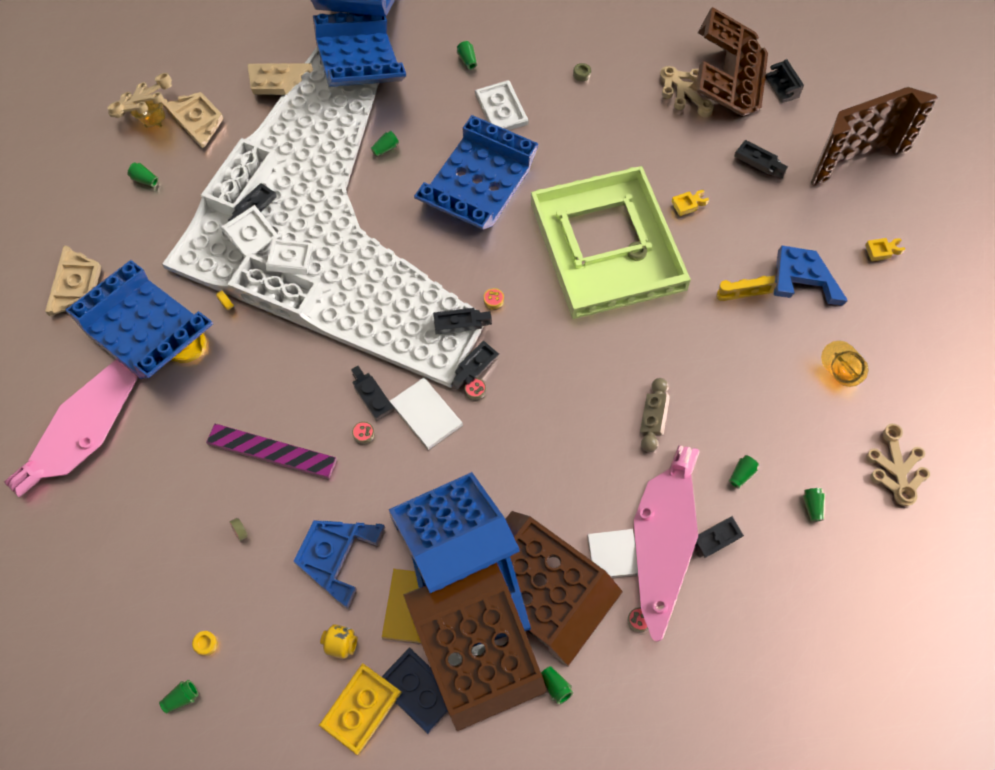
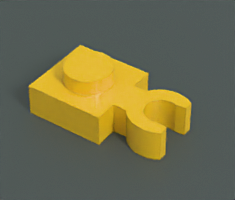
(688, 203)
(882, 249)

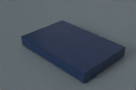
(420, 691)

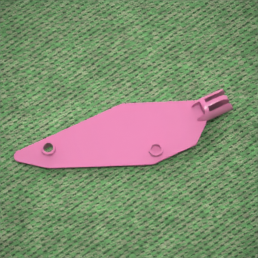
(76, 428)
(665, 539)

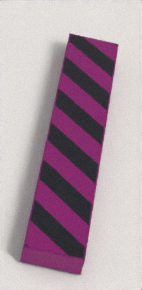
(271, 451)

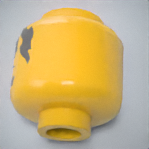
(339, 641)

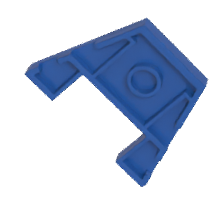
(806, 268)
(326, 550)

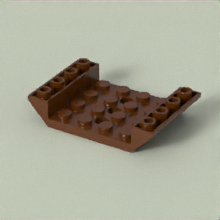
(885, 120)
(575, 592)
(469, 614)

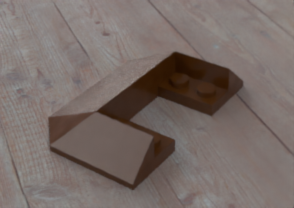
(745, 65)

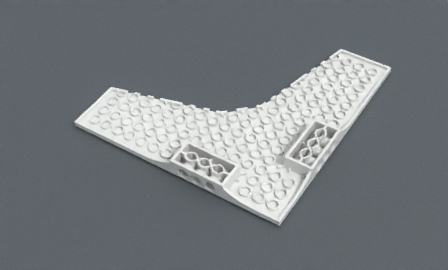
(352, 283)

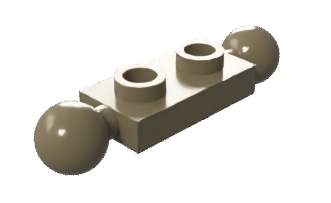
(654, 415)

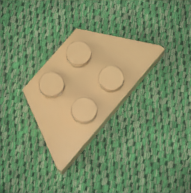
(276, 78)
(196, 116)
(73, 280)

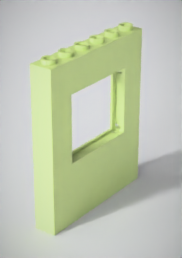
(611, 277)

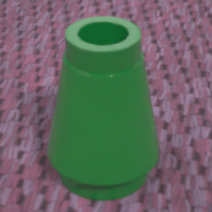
(466, 53)
(385, 143)
(141, 174)
(743, 471)
(815, 503)
(556, 685)
(178, 697)

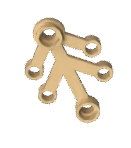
(671, 75)
(140, 96)
(898, 468)

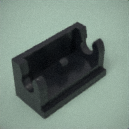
(785, 81)
(718, 537)

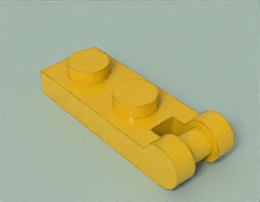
(745, 288)

